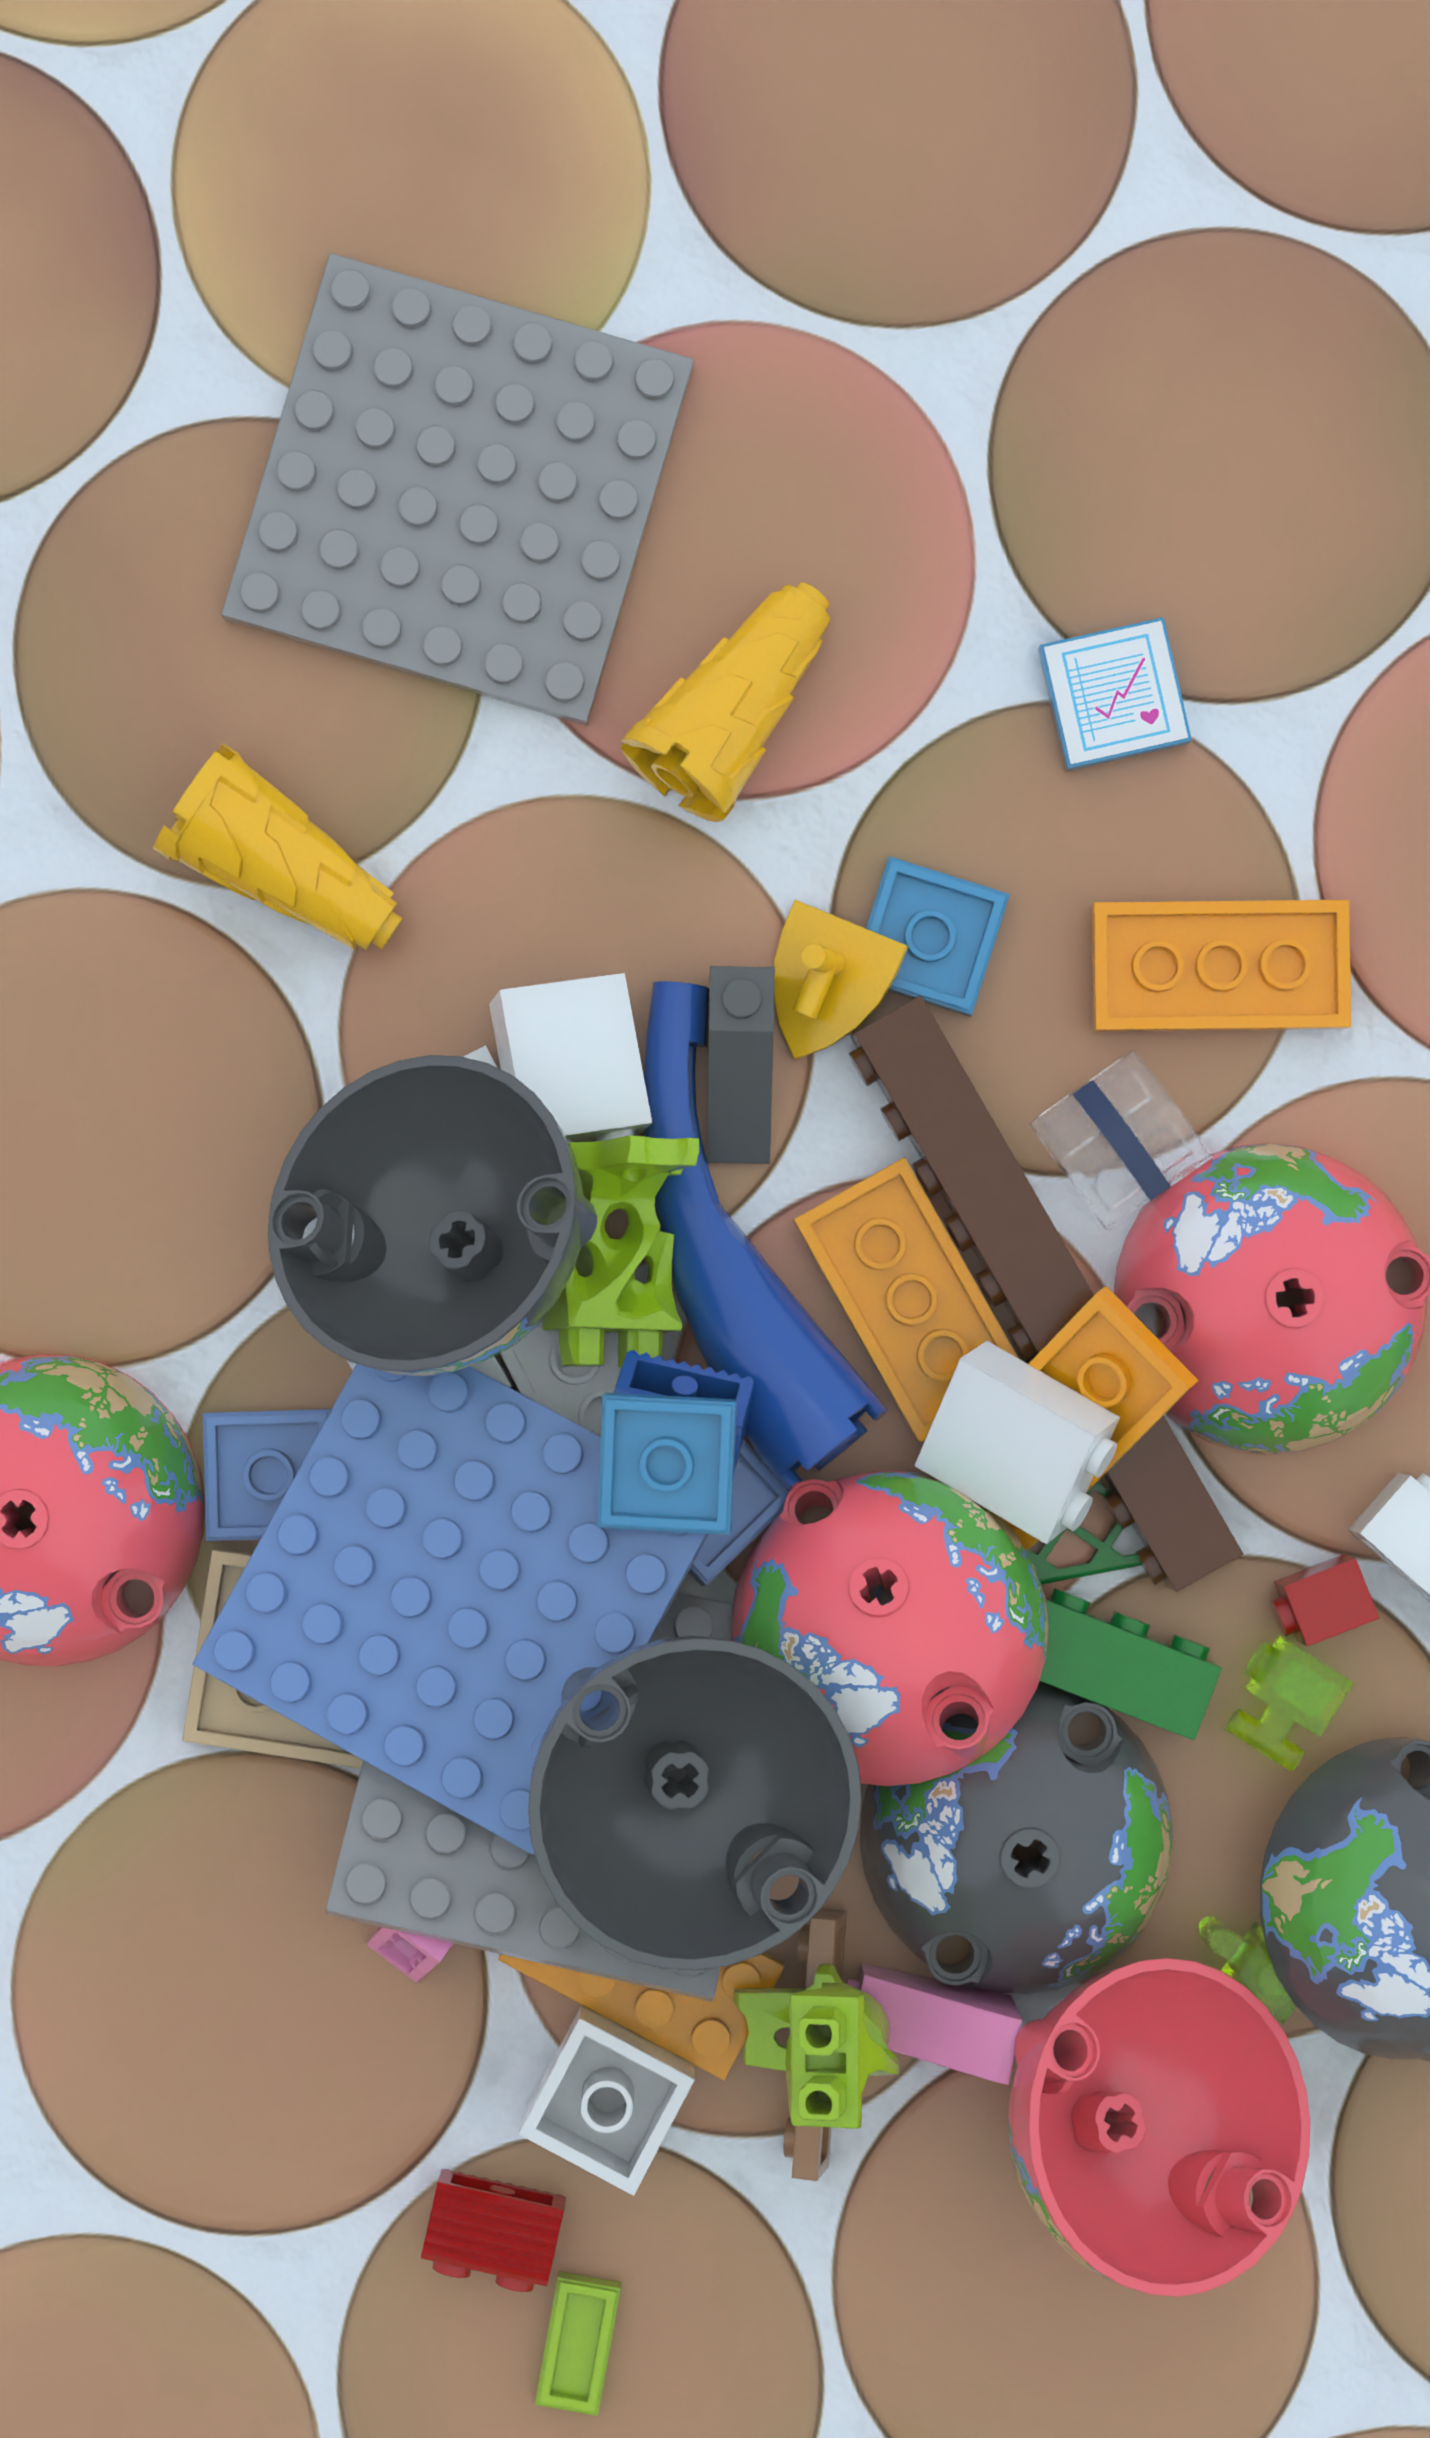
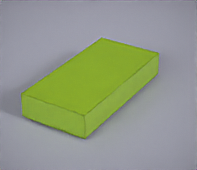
(578, 2343)

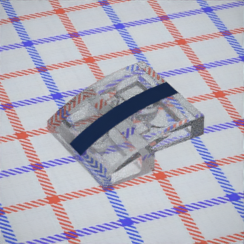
(1120, 1140)

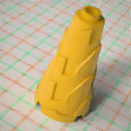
(714, 723)
(267, 850)

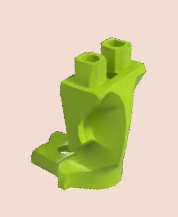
(603, 1286)
(831, 2049)

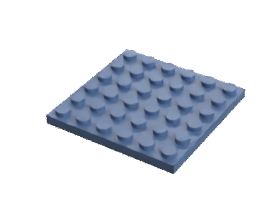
(442, 1587)

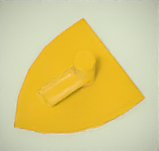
(829, 977)

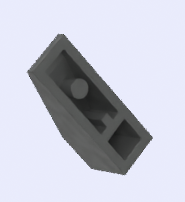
(740, 1064)

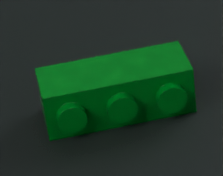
(1127, 1669)

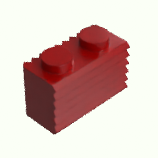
(493, 2230)

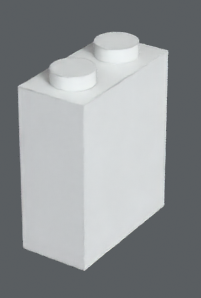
(576, 1053)
(1018, 1442)

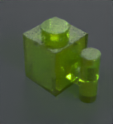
(1297, 1691)
(1248, 1964)

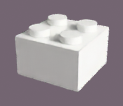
(607, 2100)

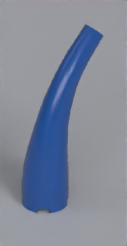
(737, 1306)

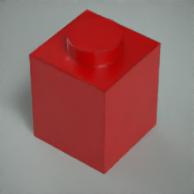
(1323, 1601)

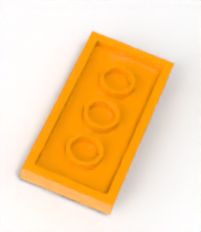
(1221, 965)
(901, 1287)
(1116, 1365)
(686, 2026)

